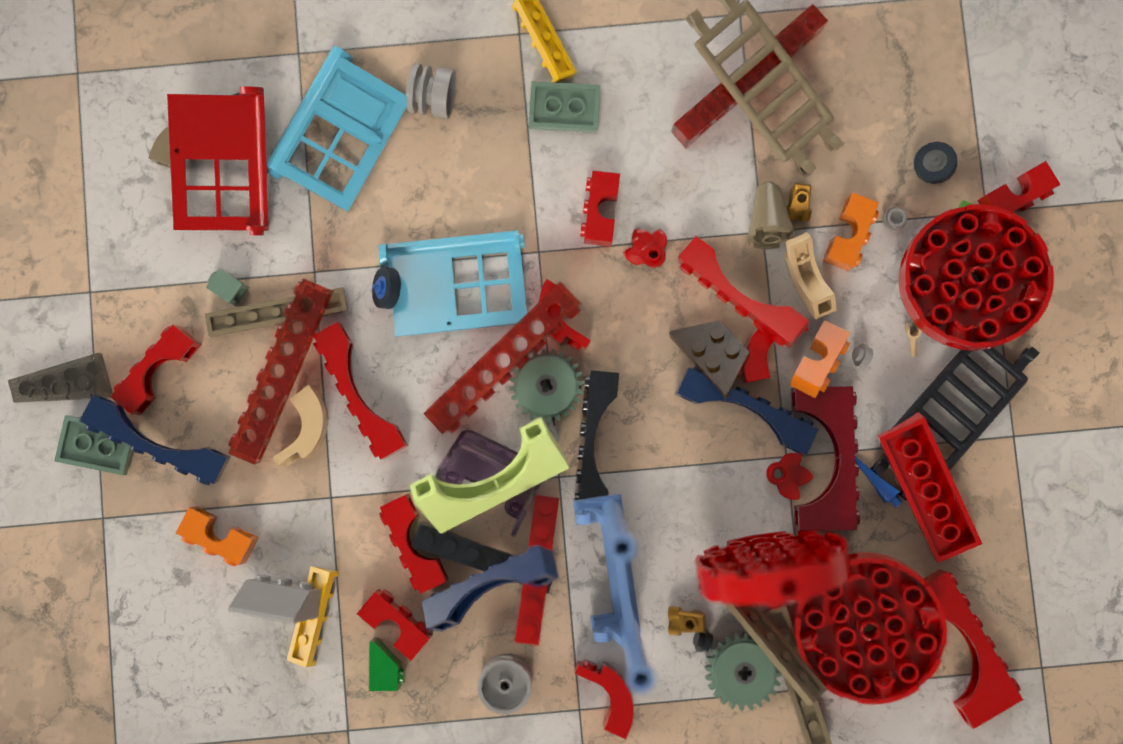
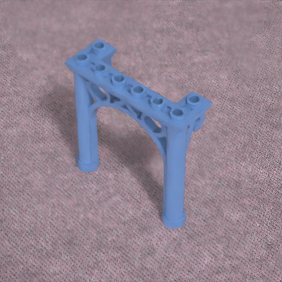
(623, 623)

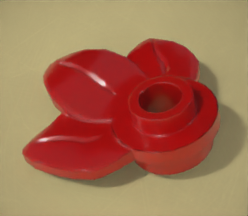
(644, 246)
(791, 475)

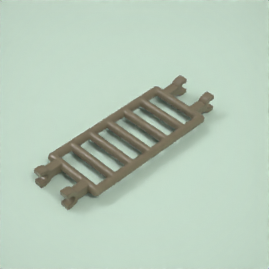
(735, 10)

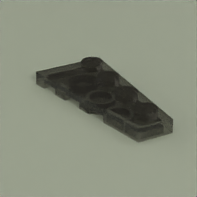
(63, 382)

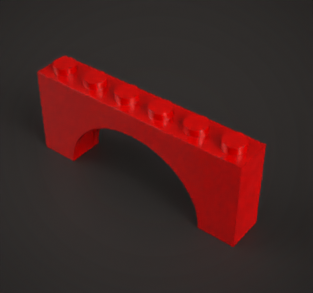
(990, 685)

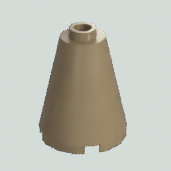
(769, 218)

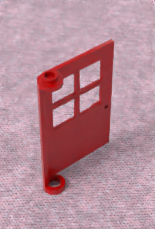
(219, 130)

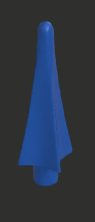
(883, 488)

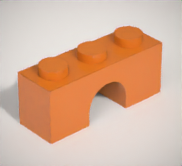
(859, 214)
(811, 374)
(198, 529)

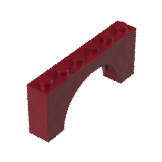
(837, 503)

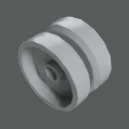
(498, 696)

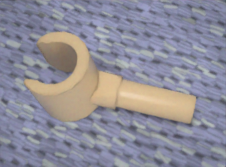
(913, 338)

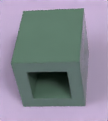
(226, 286)

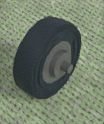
(935, 162)

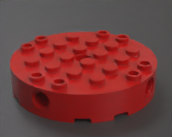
(1011, 271)
(781, 572)
(892, 656)

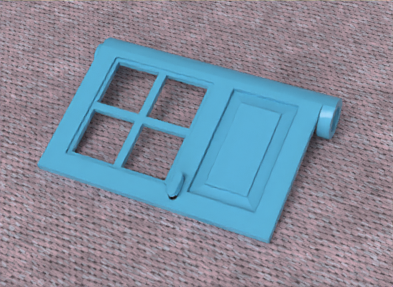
(354, 104)
(428, 284)

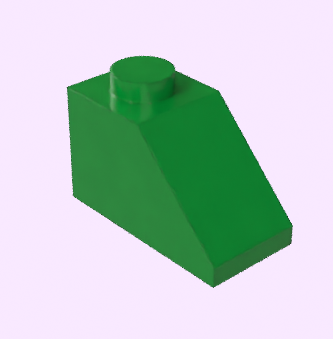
(384, 668)

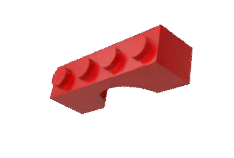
(136, 390)
(425, 571)

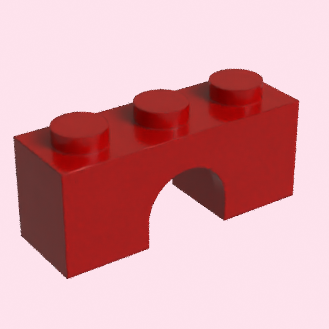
(1034, 184)
(602, 188)
(412, 633)

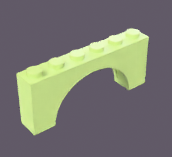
(453, 504)

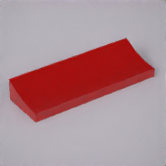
(929, 488)

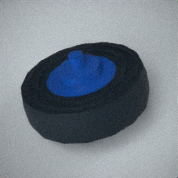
(386, 288)

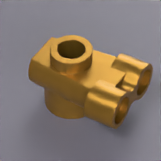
(800, 208)
(680, 621)

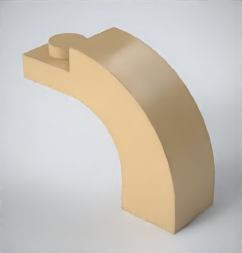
(806, 277)
(313, 430)

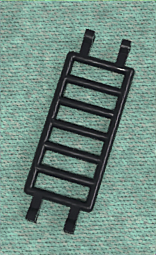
(931, 391)

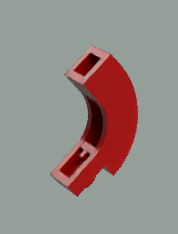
(757, 366)
(621, 709)

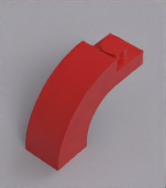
(575, 339)

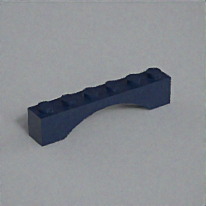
(112, 420)
(790, 432)
(449, 606)

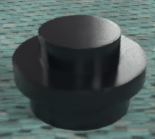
(703, 641)

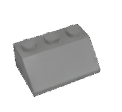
(277, 599)

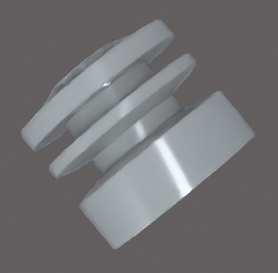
(429, 90)

